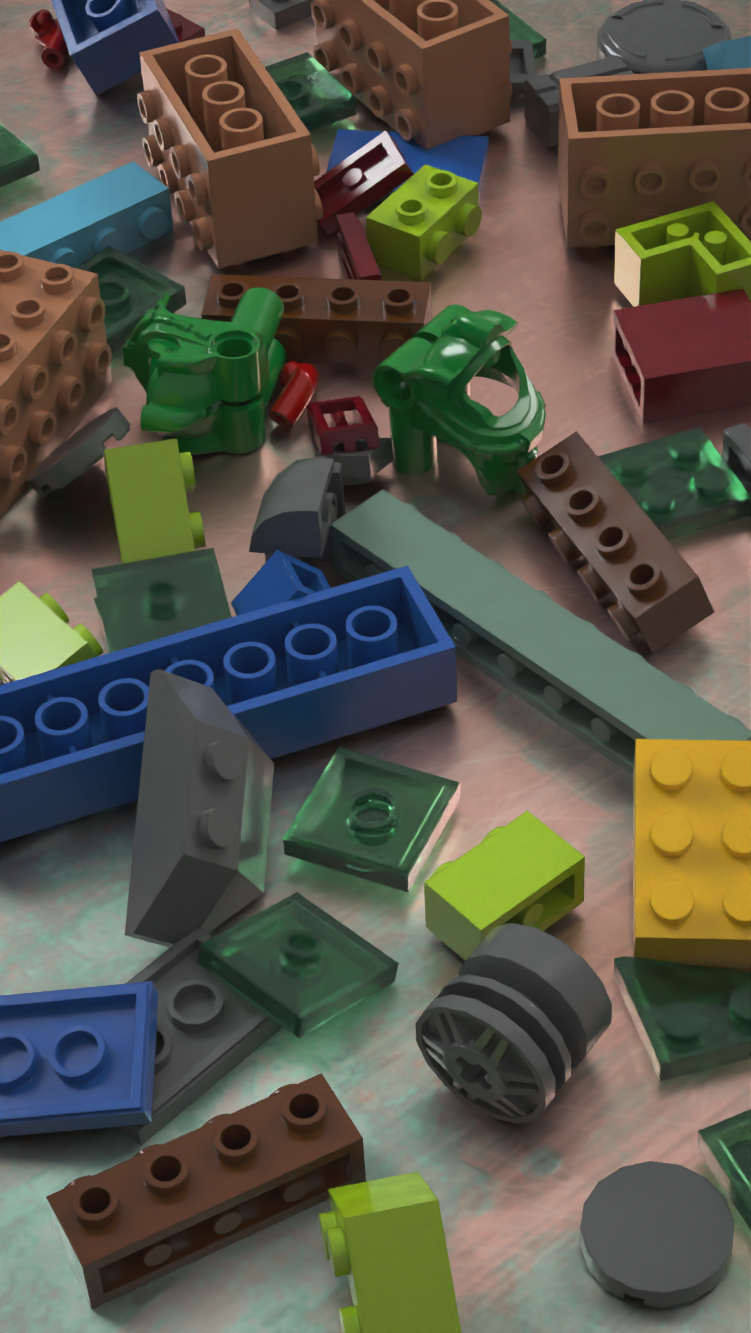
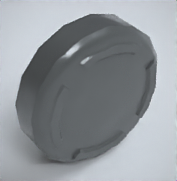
(661, 36)

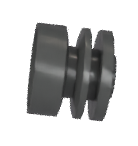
(514, 1022)

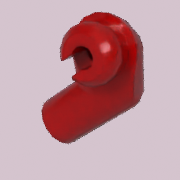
(51, 37)
(298, 387)

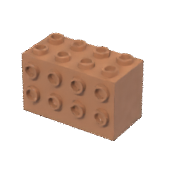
(420, 63)
(229, 148)
(652, 149)
(49, 362)

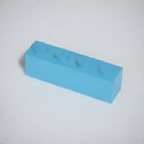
(113, 210)

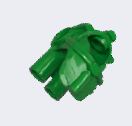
(208, 376)
(431, 400)

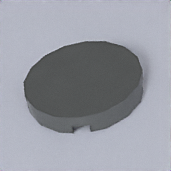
(78, 452)
(657, 1233)

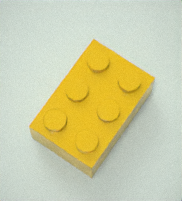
(692, 852)

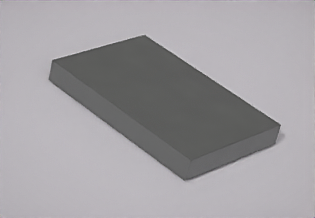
(199, 1031)

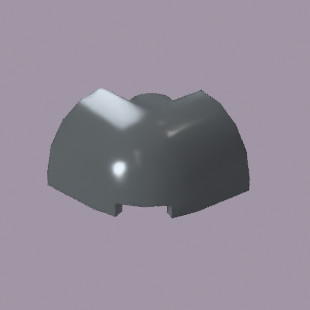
(300, 509)

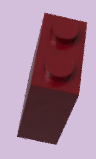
(685, 354)

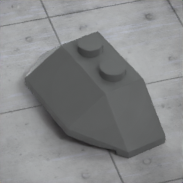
(197, 815)

